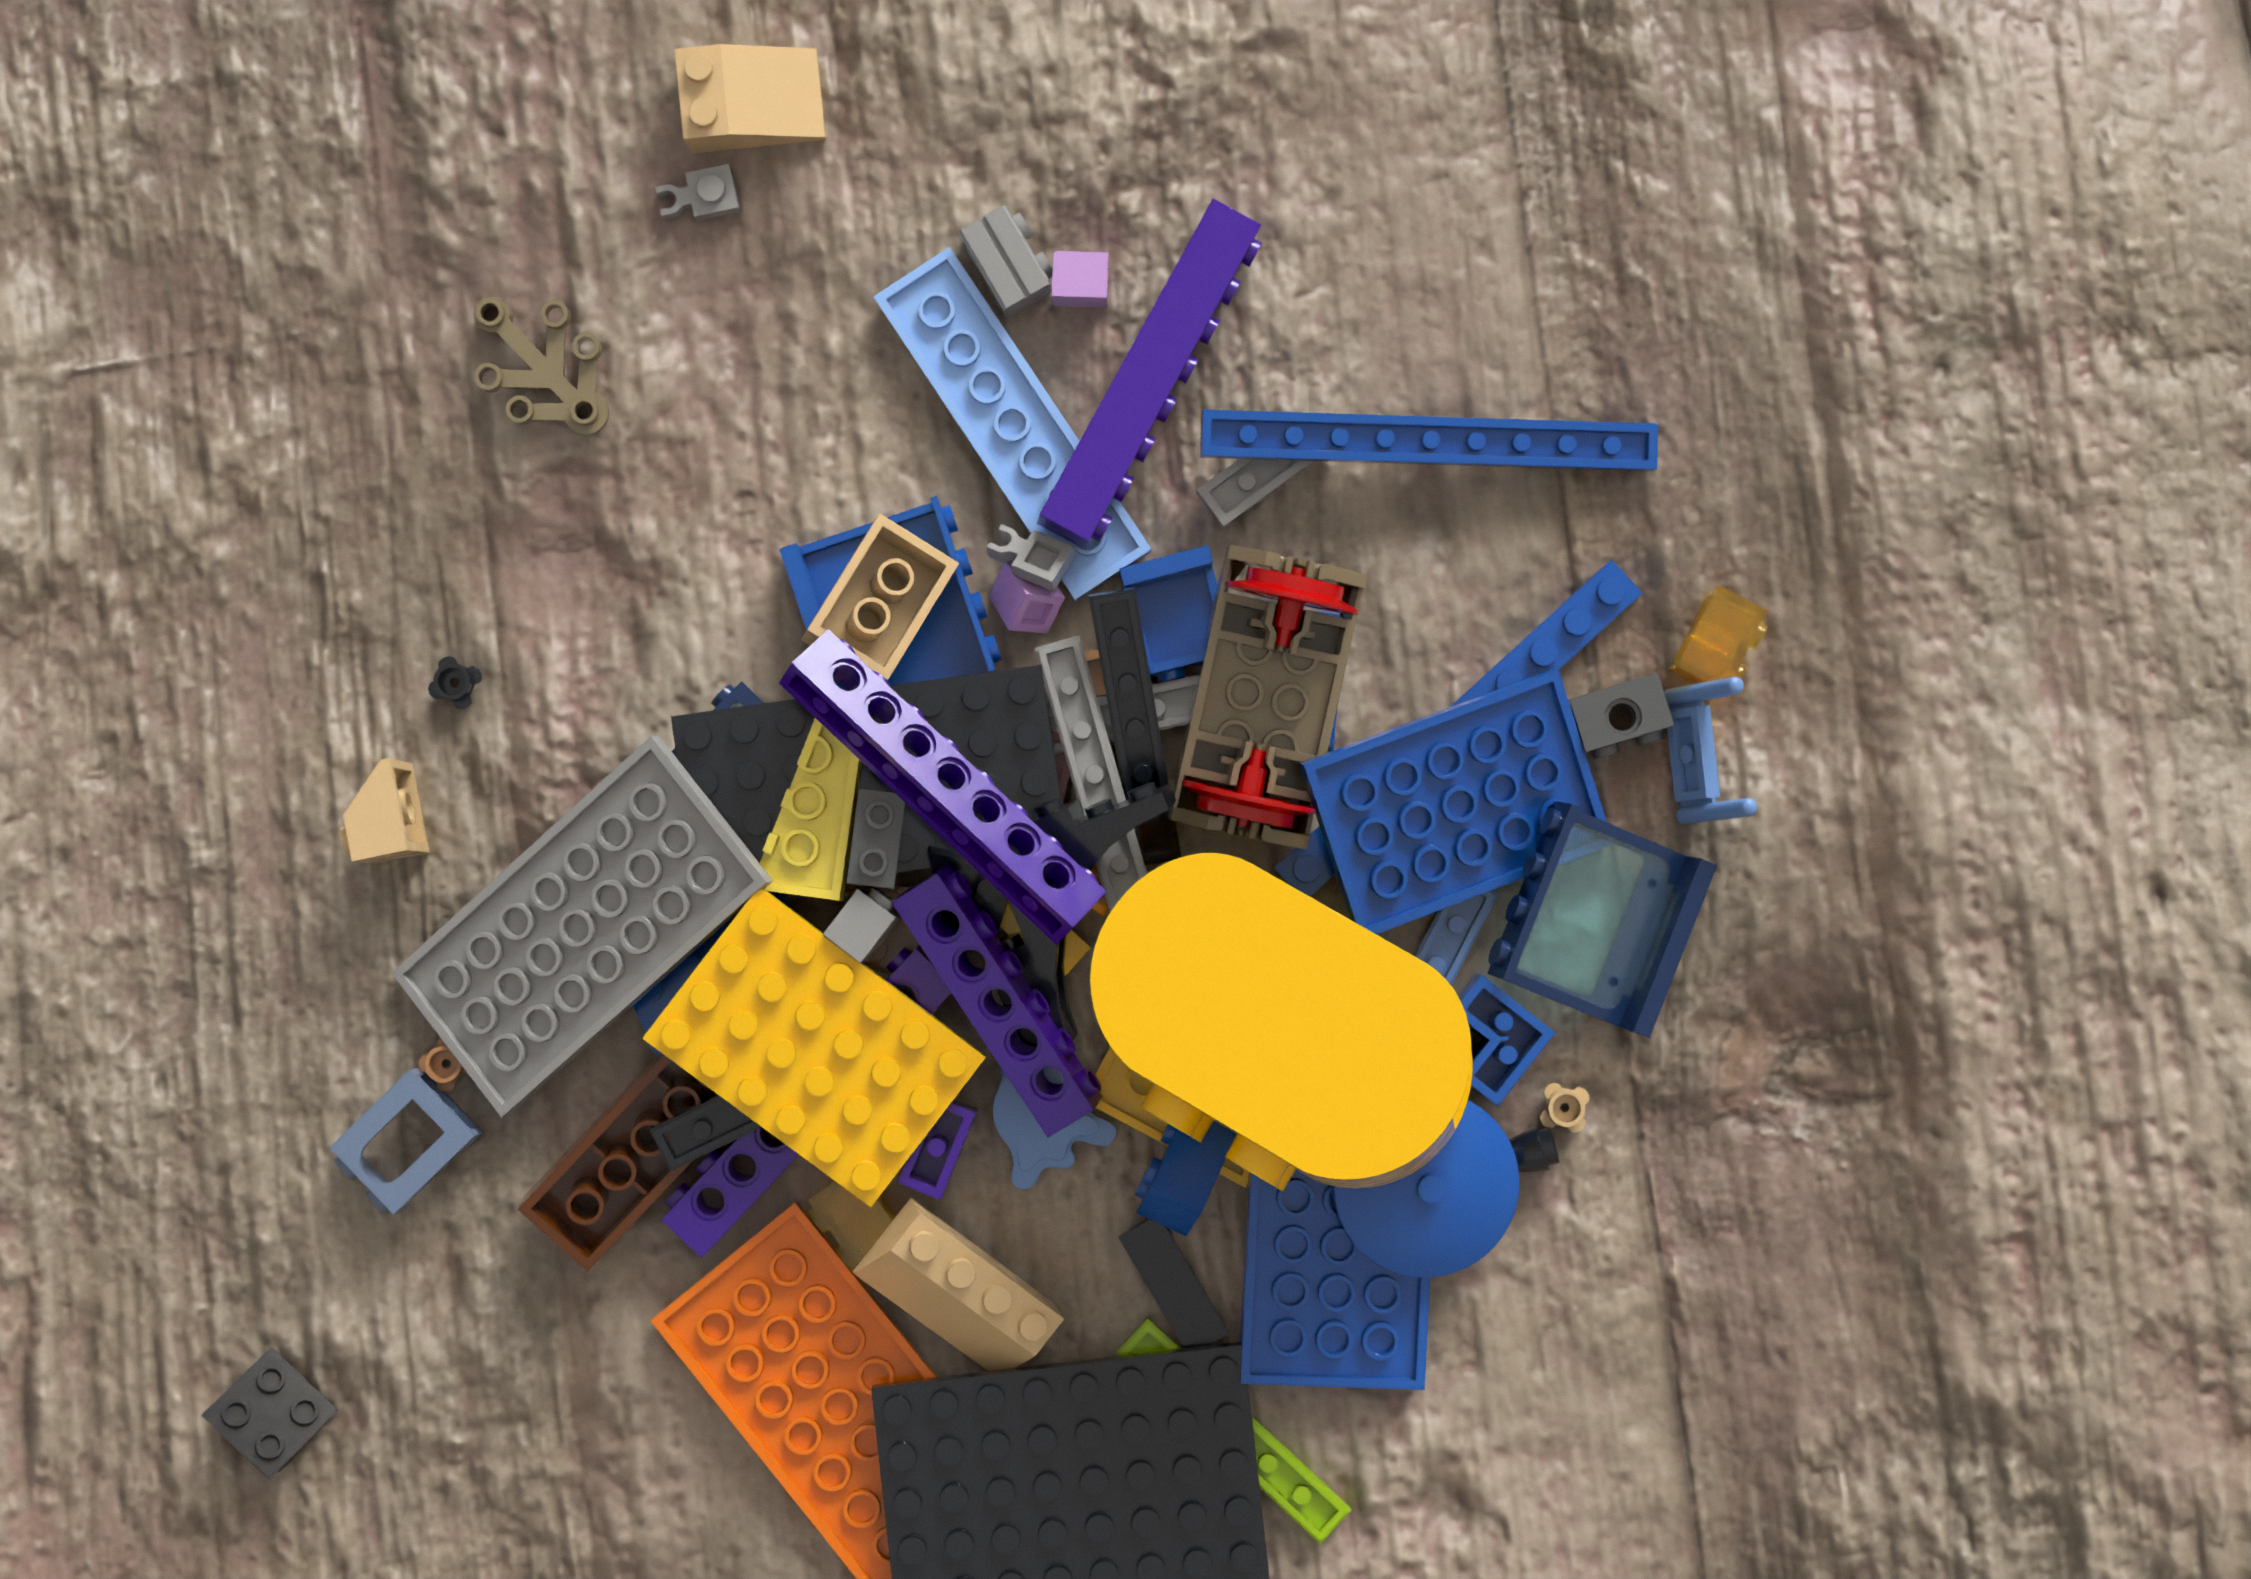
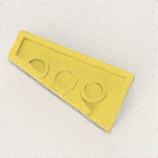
(816, 822)

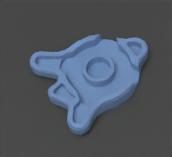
(1028, 1142)

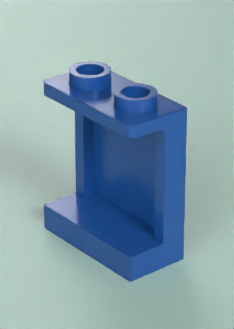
(1174, 609)

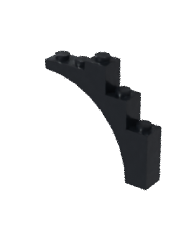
(1085, 842)

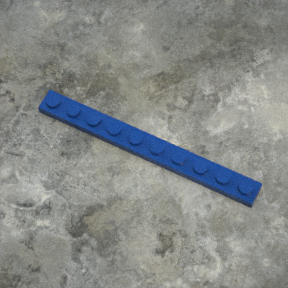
(1428, 440)
(1543, 649)

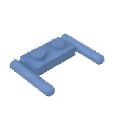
(1694, 753)

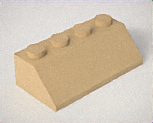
(958, 1290)

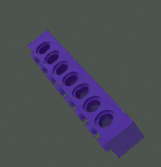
(917, 783)
(703, 1225)

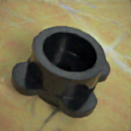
(449, 670)

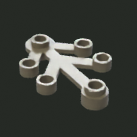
(546, 371)

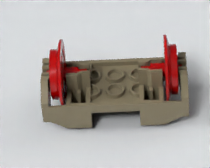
(1266, 694)

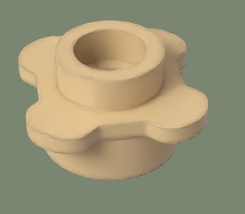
(1576, 1101)

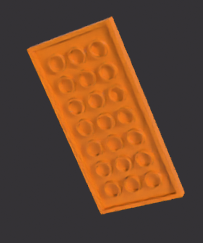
(791, 1361)

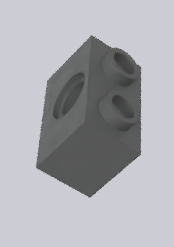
(1642, 700)
(876, 839)

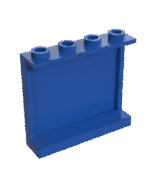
(951, 635)

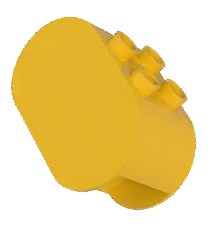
(1280, 1025)

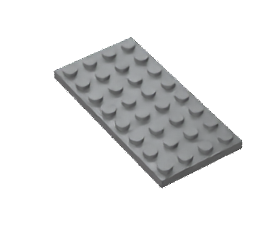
(581, 926)

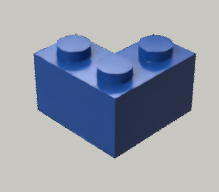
(1509, 1037)
(1181, 1182)

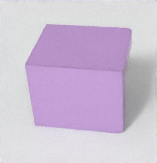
(1080, 279)
(1023, 603)

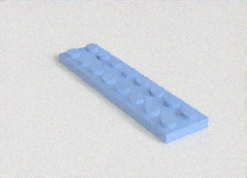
(999, 406)

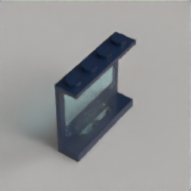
(1600, 919)

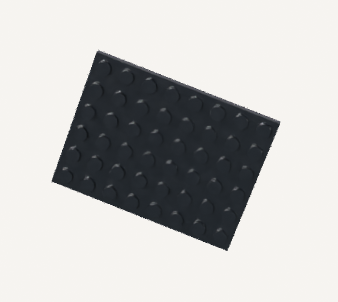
(1074, 1470)

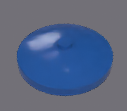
(1443, 1211)

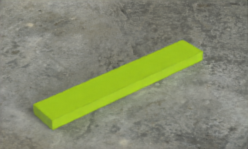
(1279, 1470)

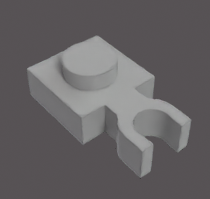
(708, 193)
(1037, 559)

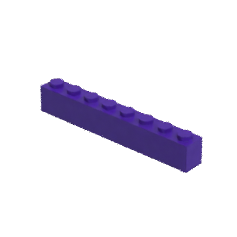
(1149, 374)

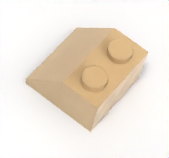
(385, 816)

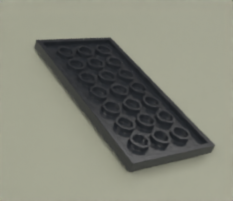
(751, 752)

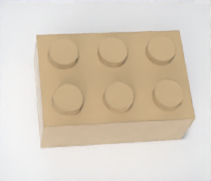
(883, 595)

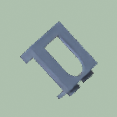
(458, 1129)

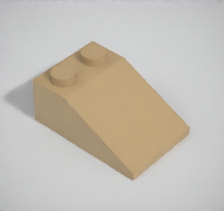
(748, 96)

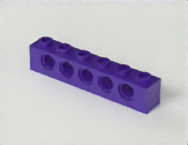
(1050, 1103)

